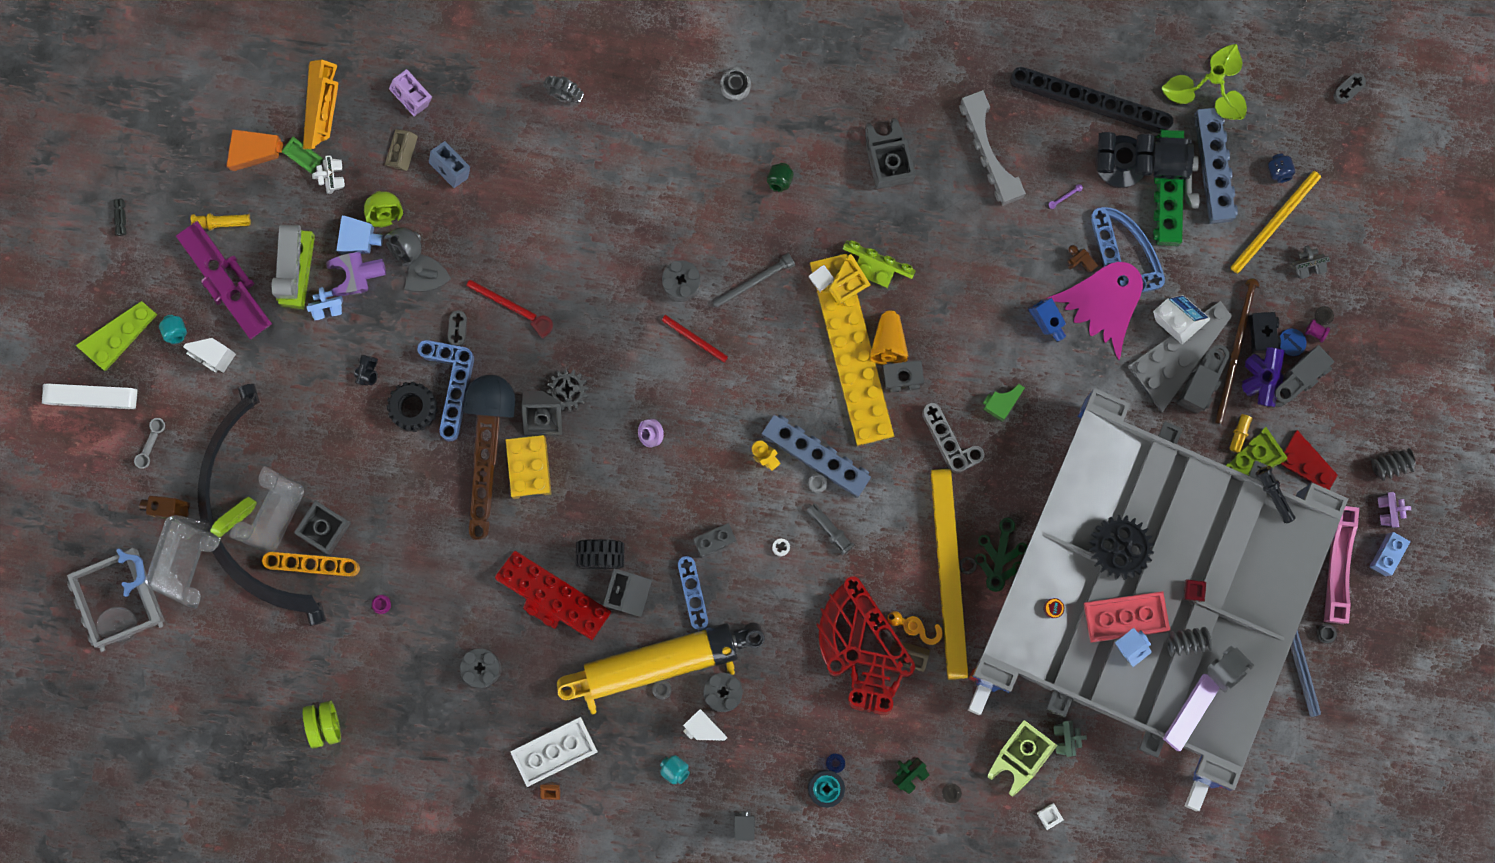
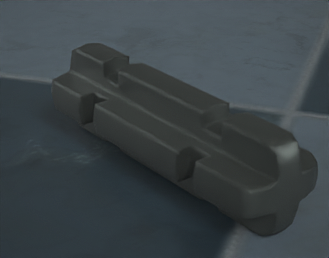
(119, 217)

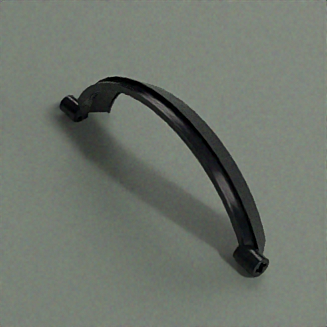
(266, 593)

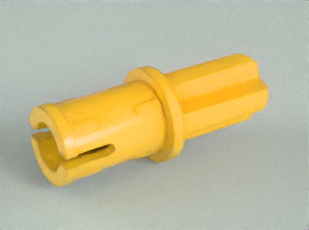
(1240, 433)

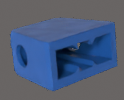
(1043, 313)

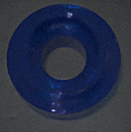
(841, 763)

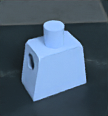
(356, 236)

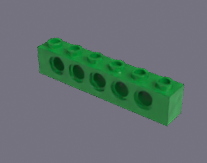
(1172, 236)

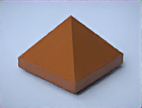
(550, 791)

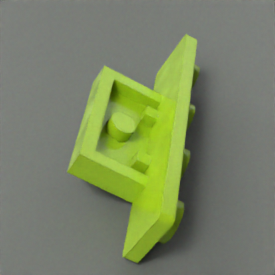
(878, 267)

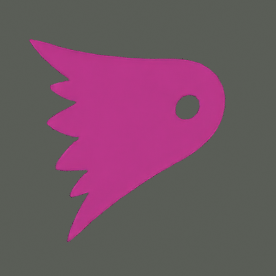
(1105, 301)

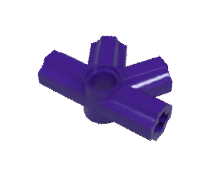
(1262, 370)

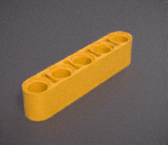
(301, 564)

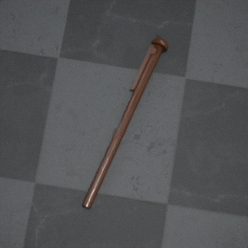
(1252, 284)

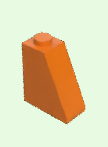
(252, 149)

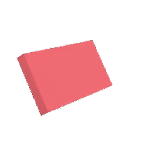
(1117, 616)

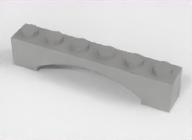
(1007, 187)

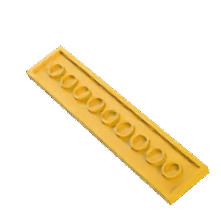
(853, 361)

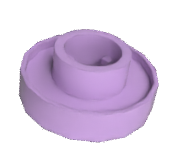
(650, 433)

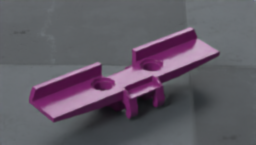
(218, 283)

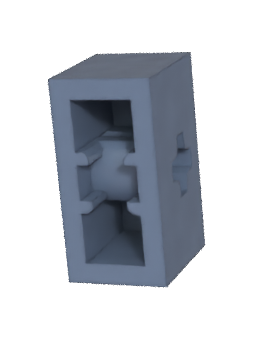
(449, 164)

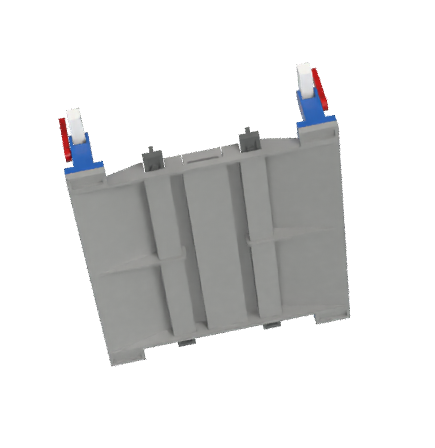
(1203, 528)

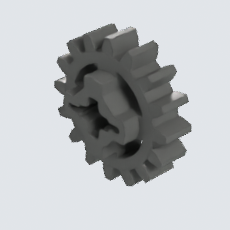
(563, 89)
(577, 389)

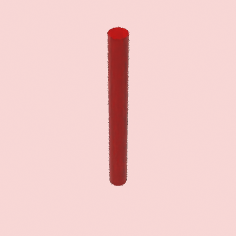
(501, 300)
(694, 338)

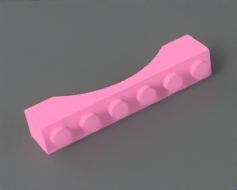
(1337, 594)

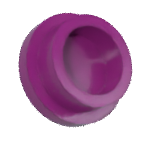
(381, 604)

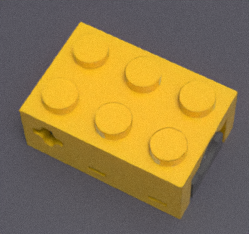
(528, 467)

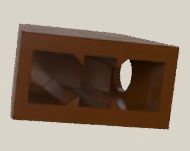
(164, 507)

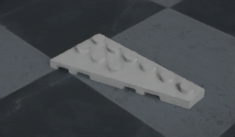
(1170, 362)

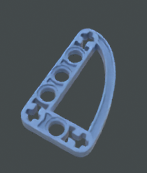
(1111, 243)

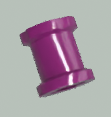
(1317, 330)

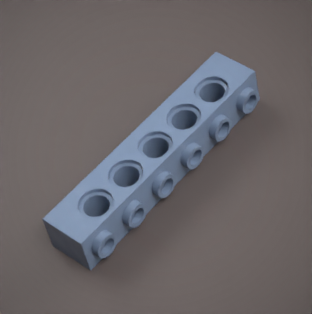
(1216, 212)
(804, 455)

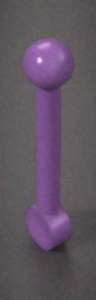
(1052, 204)

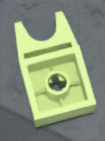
(1015, 759)

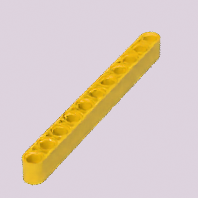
(949, 574)

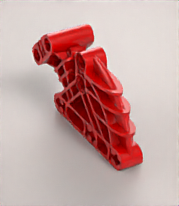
(873, 688)

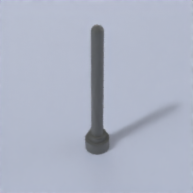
(785, 262)

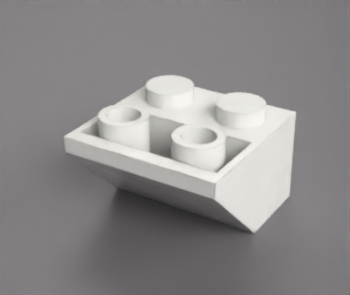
(214, 354)

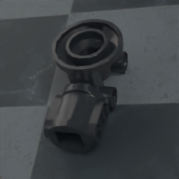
(1163, 158)

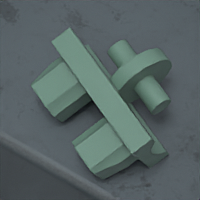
(1066, 729)

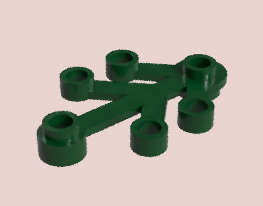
(999, 557)

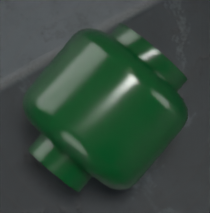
(780, 177)

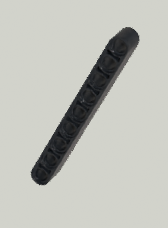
(1082, 102)

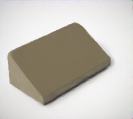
(401, 149)
(918, 654)

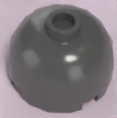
(404, 244)

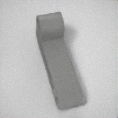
(288, 261)
(948, 436)

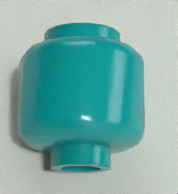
(172, 329)
(674, 770)

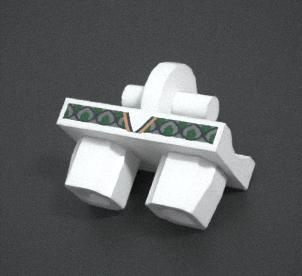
(329, 166)

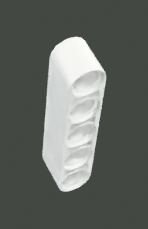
(89, 396)

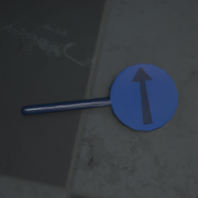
(1292, 342)

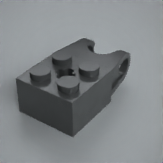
(889, 149)
(1304, 374)
(1204, 381)

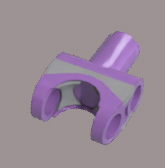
(356, 273)

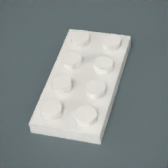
(554, 751)

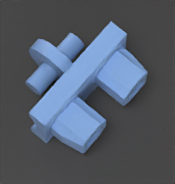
(317, 307)

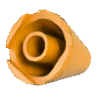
(889, 340)

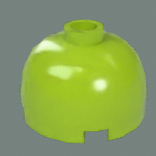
(382, 209)

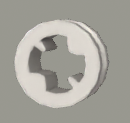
(783, 553)

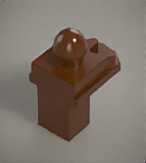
(1081, 256)

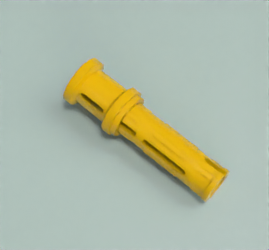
(210, 222)

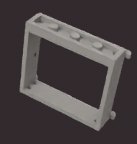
(146, 593)

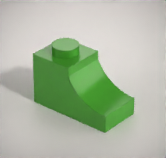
(1001, 403)

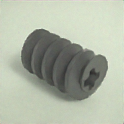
(1393, 463)
(1189, 639)

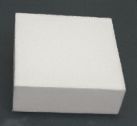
(821, 278)
(1050, 816)

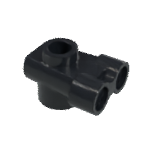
(365, 372)

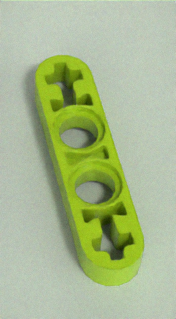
(233, 517)

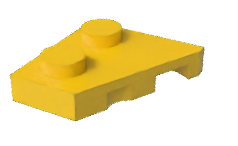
(848, 281)

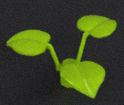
(1224, 62)

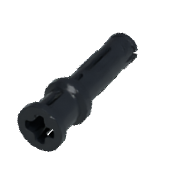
(1272, 486)

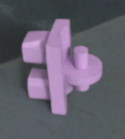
(1392, 518)

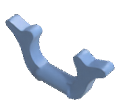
(139, 570)

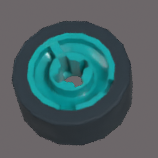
(836, 792)

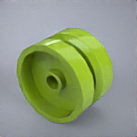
(321, 724)

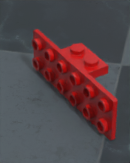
(551, 597)

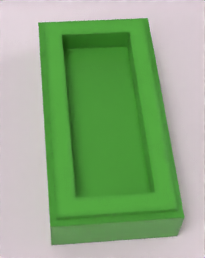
(305, 158)

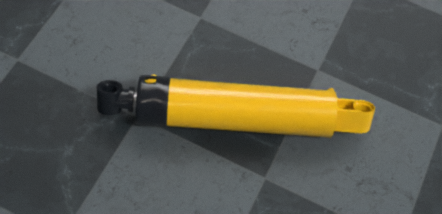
(659, 662)

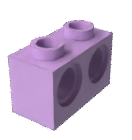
(410, 92)

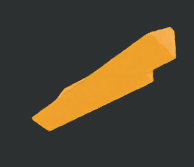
(319, 102)

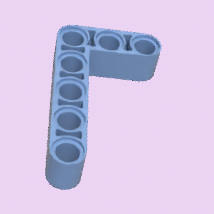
(454, 384)

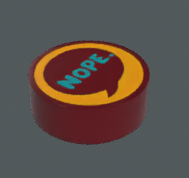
(1053, 608)

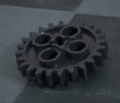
(1135, 537)

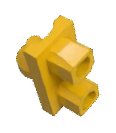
(765, 455)

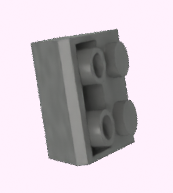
(627, 592)

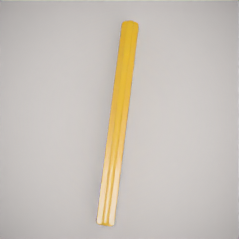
(1275, 222)

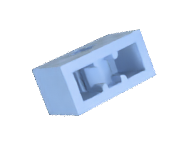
(1389, 554)
(1134, 646)

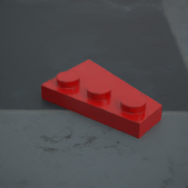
(1307, 462)

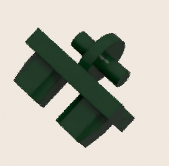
(908, 772)

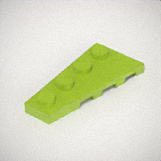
(115, 337)
(1262, 449)

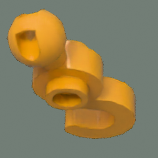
(914, 626)

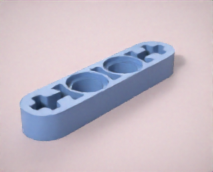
(690, 593)

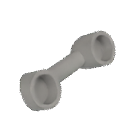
(1191, 198)
(142, 460)

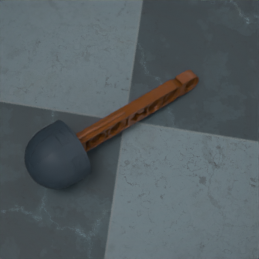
(488, 399)

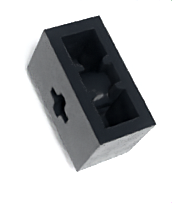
(1259, 340)

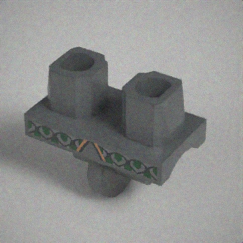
(1318, 261)

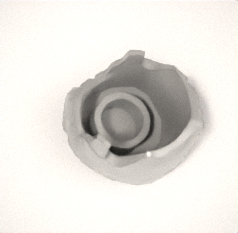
(735, 84)

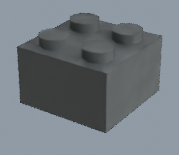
(322, 527)

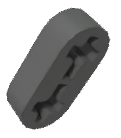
(1347, 85)
(453, 328)

